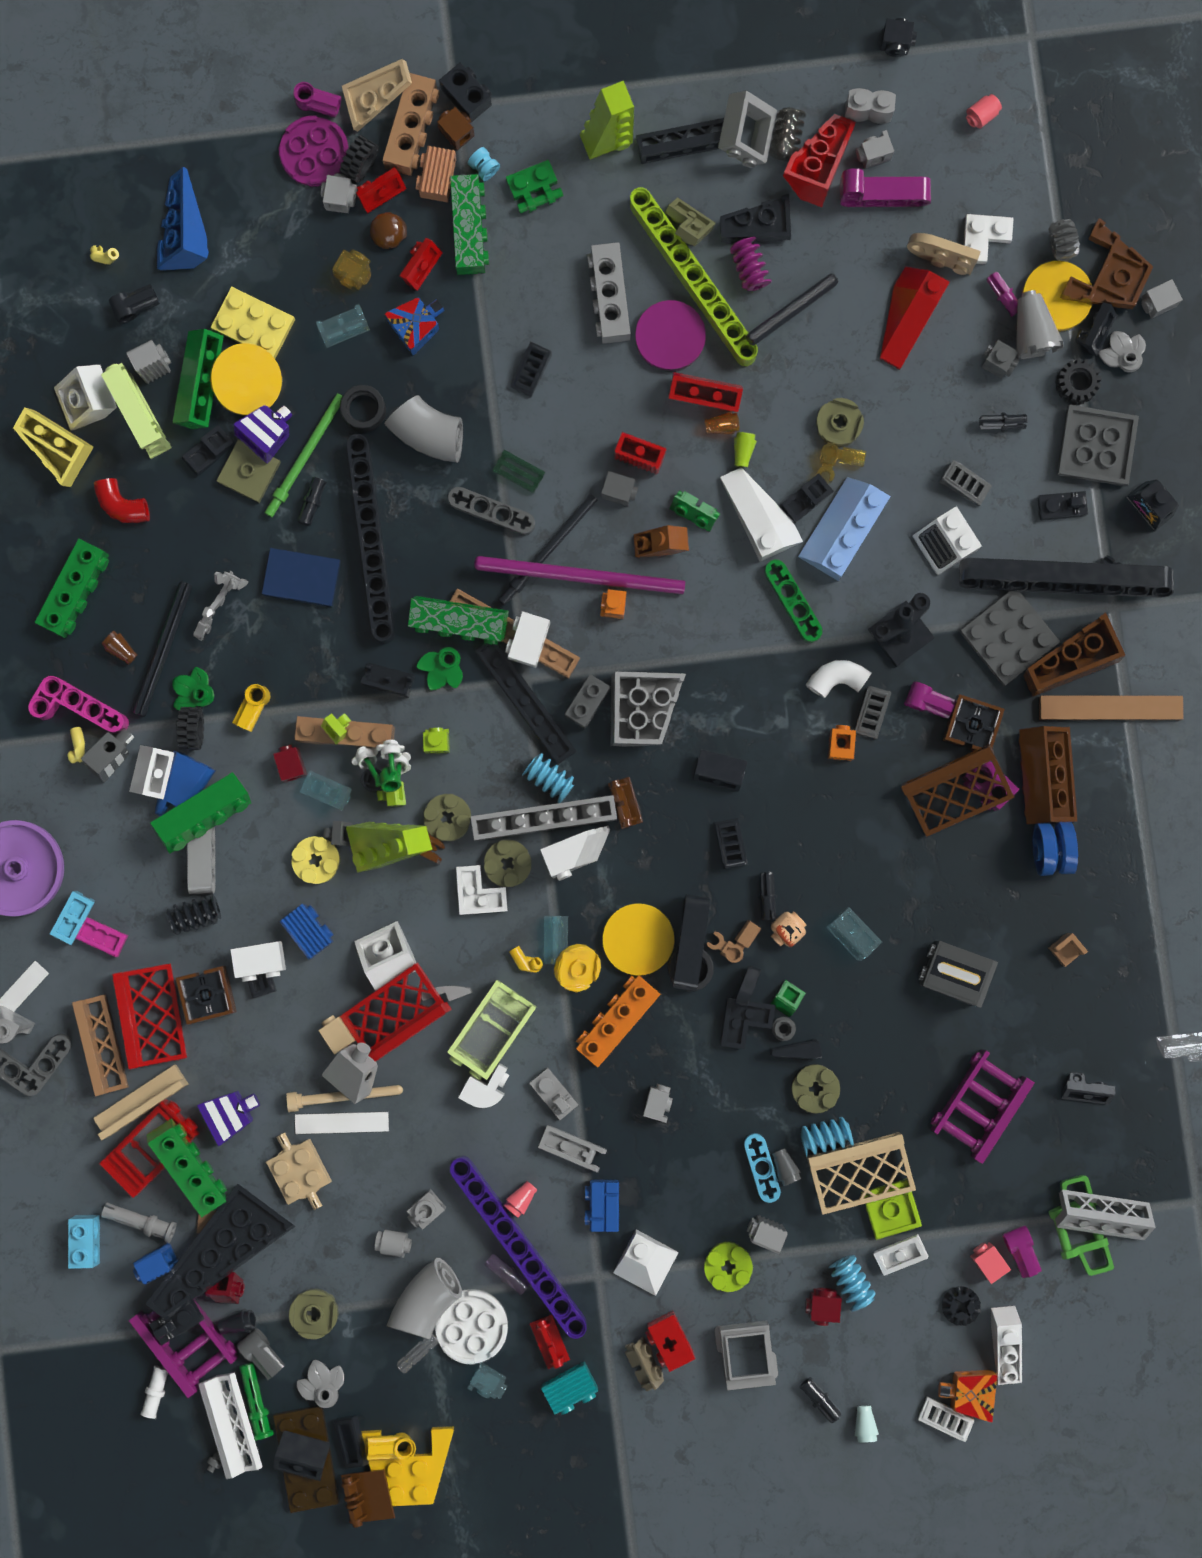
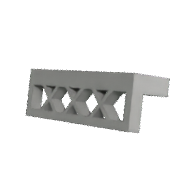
(1107, 1221)

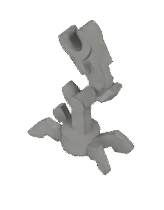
(230, 582)

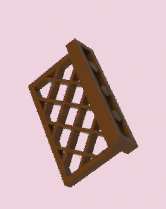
(944, 774)

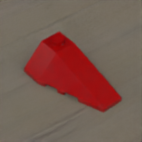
(816, 163)
(910, 308)

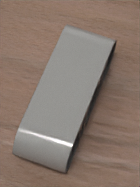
(202, 864)

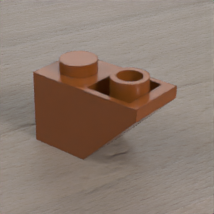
(661, 541)

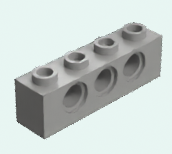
(609, 256)

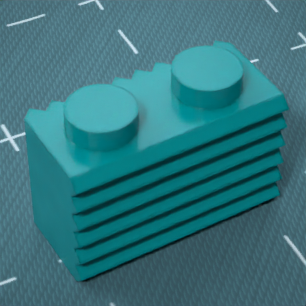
(570, 1388)

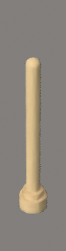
(297, 1101)

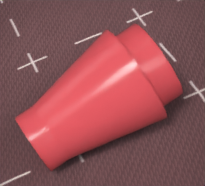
(519, 1201)

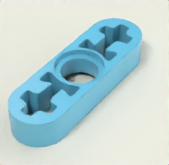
(751, 1152)

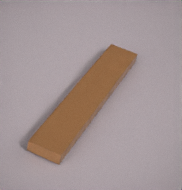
(552, 655)
(1110, 707)

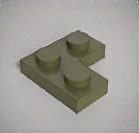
(693, 223)

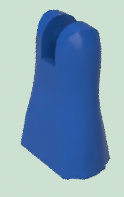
(184, 781)

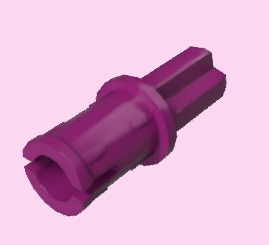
(1003, 292)

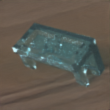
(343, 326)
(854, 934)

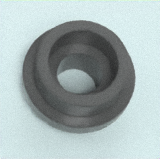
(783, 1036)

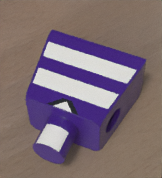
(264, 431)
(228, 1114)

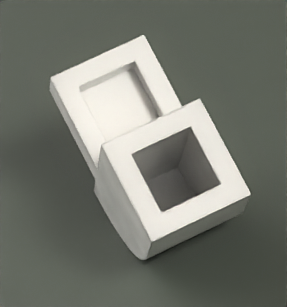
(482, 1094)

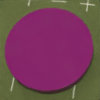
(312, 150)
(670, 335)

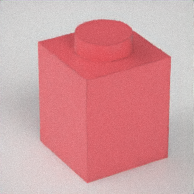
(990, 1262)

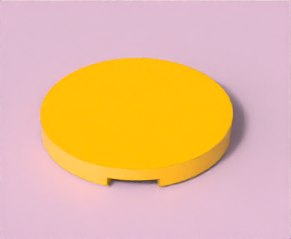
(1050, 282)
(245, 378)
(638, 939)

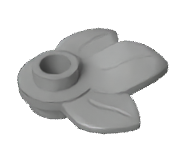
(1122, 348)
(321, 1380)

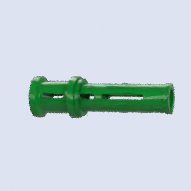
(261, 1413)

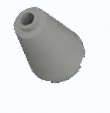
(1035, 327)

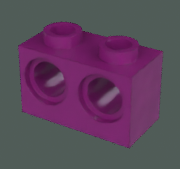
(989, 770)

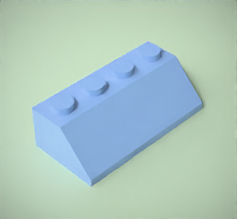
(844, 527)

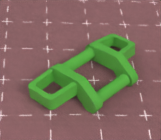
(1070, 1251)

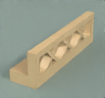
(140, 1101)

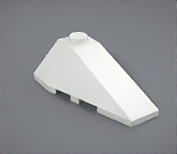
(763, 520)

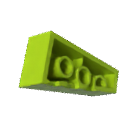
(610, 122)
(384, 844)

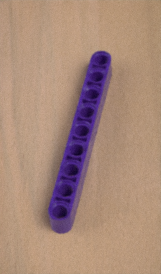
(520, 1258)

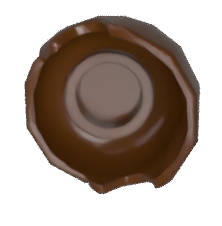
(388, 230)

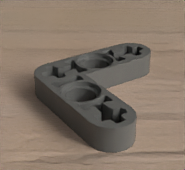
(35, 1071)

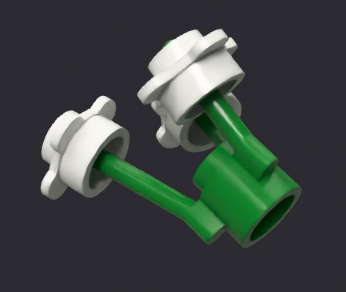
(391, 775)

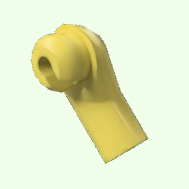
(78, 744)

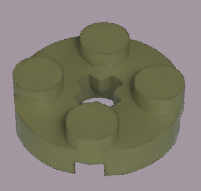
(851, 416)
(434, 814)
(521, 863)
(806, 1099)
(303, 1322)

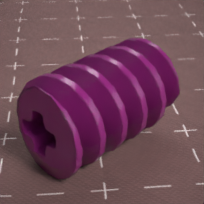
(748, 264)

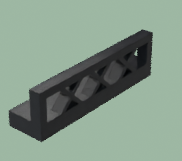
(681, 146)

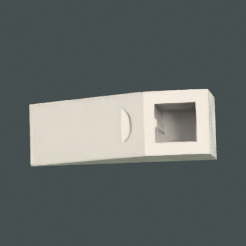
(1007, 1344)

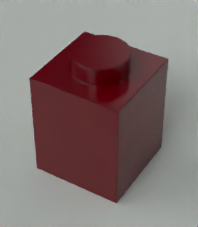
(289, 763)

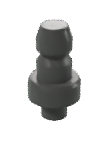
(214, 1462)

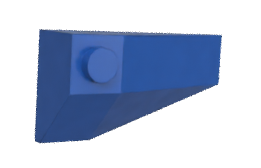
(184, 234)

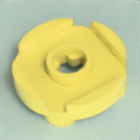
(320, 847)

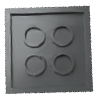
(1097, 445)
(1009, 636)

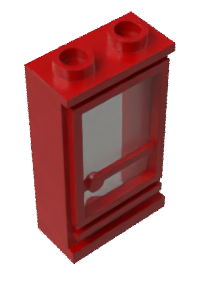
(133, 1161)

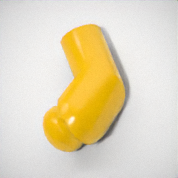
(524, 962)

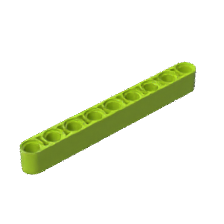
(691, 265)

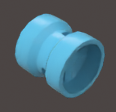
(483, 164)

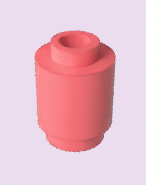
(983, 111)

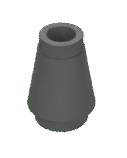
(785, 1168)

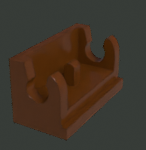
(431, 855)

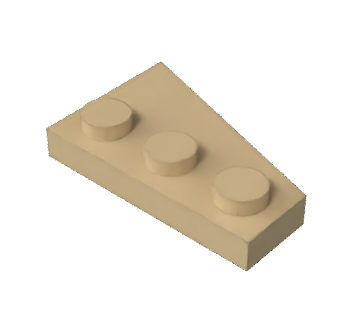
(375, 91)

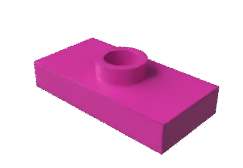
(102, 937)

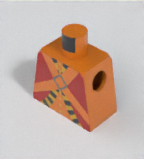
(971, 1393)

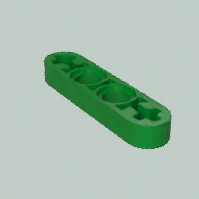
(791, 602)

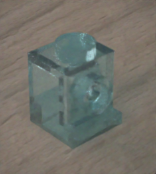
(488, 1382)

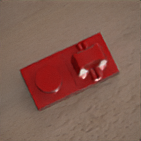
(381, 190)
(423, 260)

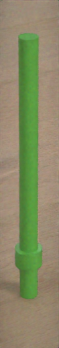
(281, 494)

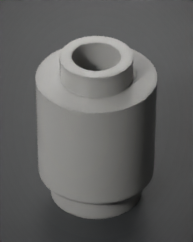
(393, 1243)

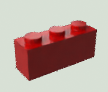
(705, 392)

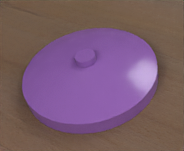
(28, 868)

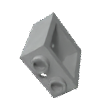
(737, 108)

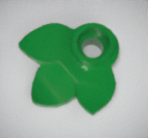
(439, 671)
(190, 688)

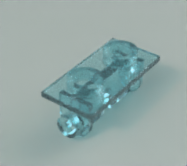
(555, 937)

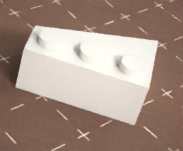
(574, 852)

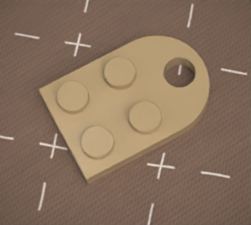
(943, 252)

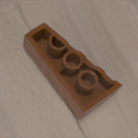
(1079, 656)

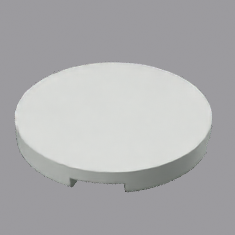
(472, 1327)

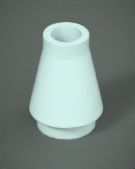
(865, 1425)

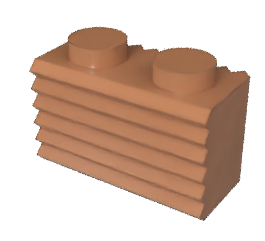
(437, 168)

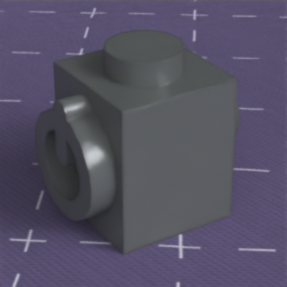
(1000, 359)

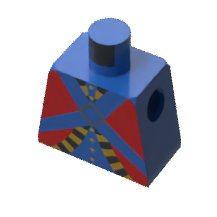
(415, 322)

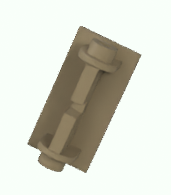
(650, 1374)

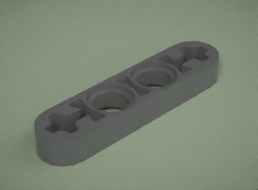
(490, 514)

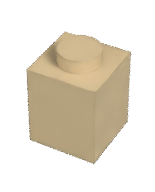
(336, 1034)

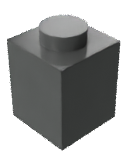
(619, 489)

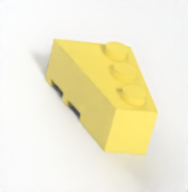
(55, 446)

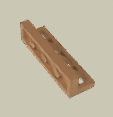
(91, 1047)

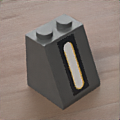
(957, 973)

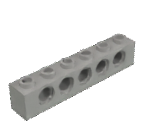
(543, 818)

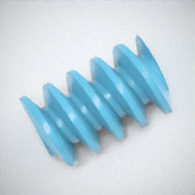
(550, 777)
(826, 1136)
(853, 1282)

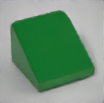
(788, 998)

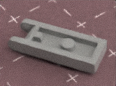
(570, 1147)

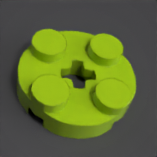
(720, 1278)

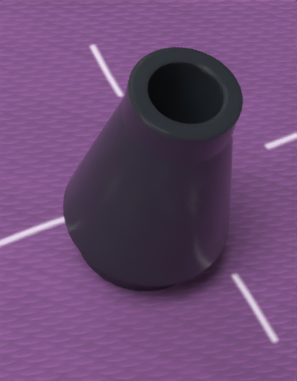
(240, 1322)

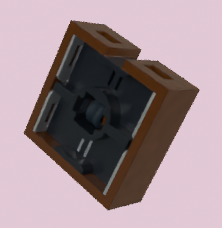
(973, 723)
(206, 995)

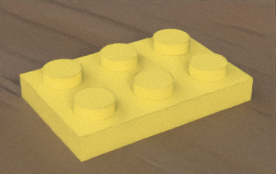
(252, 322)

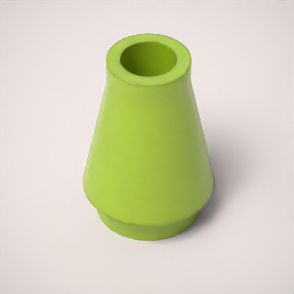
(743, 448)

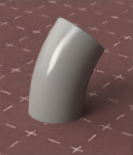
(427, 430)
(426, 1299)

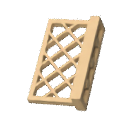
(860, 1151)

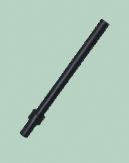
(517, 584)

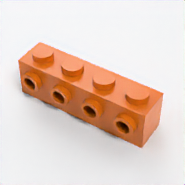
(617, 1021)

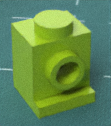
(436, 741)

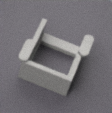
(724, 1332)

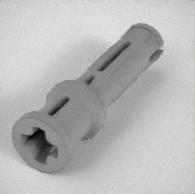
(150, 1225)

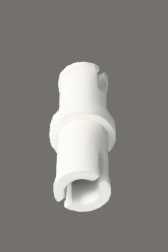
(154, 1392)

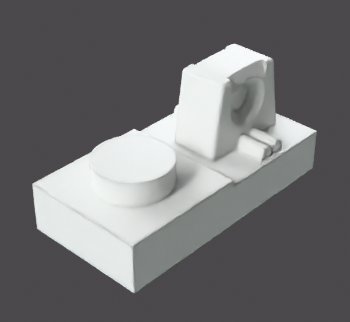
(900, 1254)

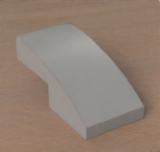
(452, 992)

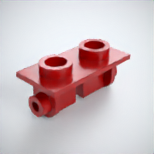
(550, 1342)

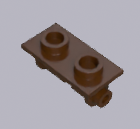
(625, 802)

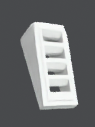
(952, 1431)

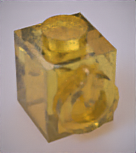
(352, 269)

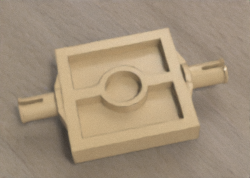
(299, 1171)

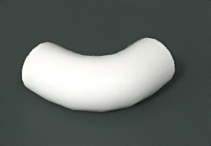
(837, 673)

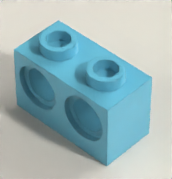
(83, 1241)

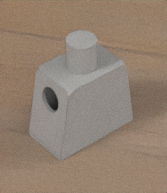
(352, 1072)

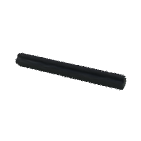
(792, 309)

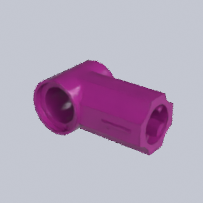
(318, 101)
(924, 699)
(1020, 1246)

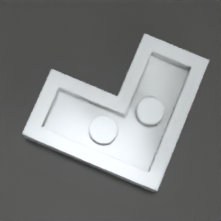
(985, 229)
(474, 898)

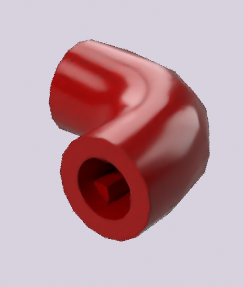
(118, 507)

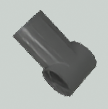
(256, 1349)

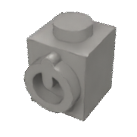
(338, 193)
(425, 1210)

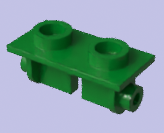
(702, 516)

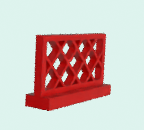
(128, 1018)
(410, 1027)

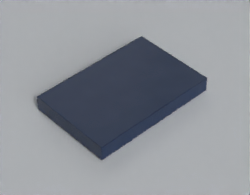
(301, 577)

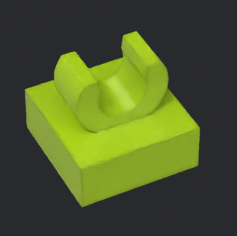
(336, 727)
(394, 798)

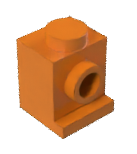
(613, 604)
(846, 752)

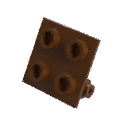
(367, 1496)

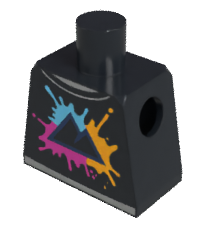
(1153, 503)

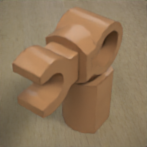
(732, 951)

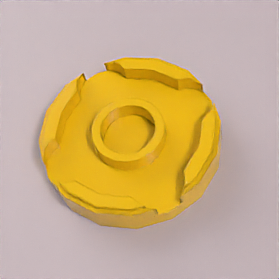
(577, 967)

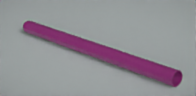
(579, 575)

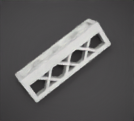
(226, 1425)

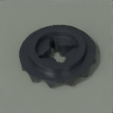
(961, 1294)

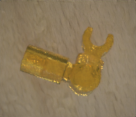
(831, 453)

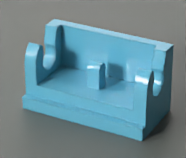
(72, 917)

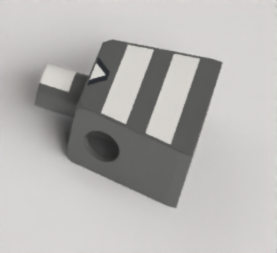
(102, 762)

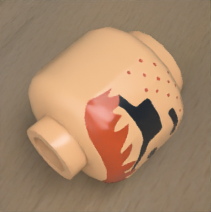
(788, 929)

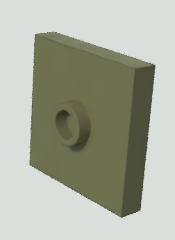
(247, 472)

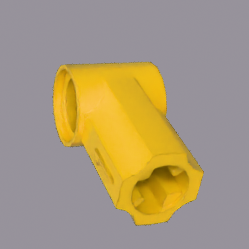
(249, 709)
(386, 1447)

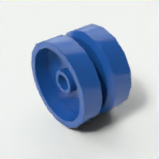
(1055, 848)

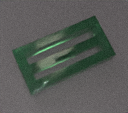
(501, 461)

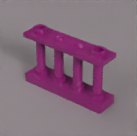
(993, 1127)
(174, 1361)

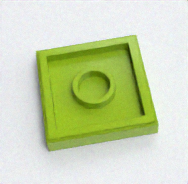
(893, 1213)

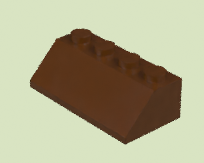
(1048, 775)

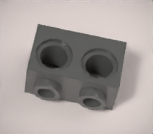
(587, 701)

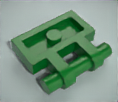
(532, 180)

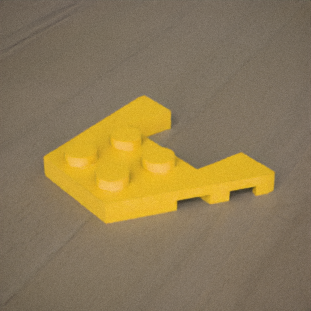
(418, 1478)

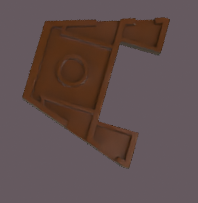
(1119, 278)

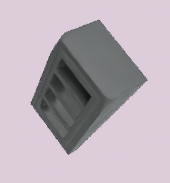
(961, 490)
(880, 714)

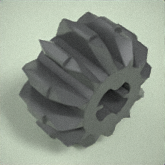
(1064, 239)

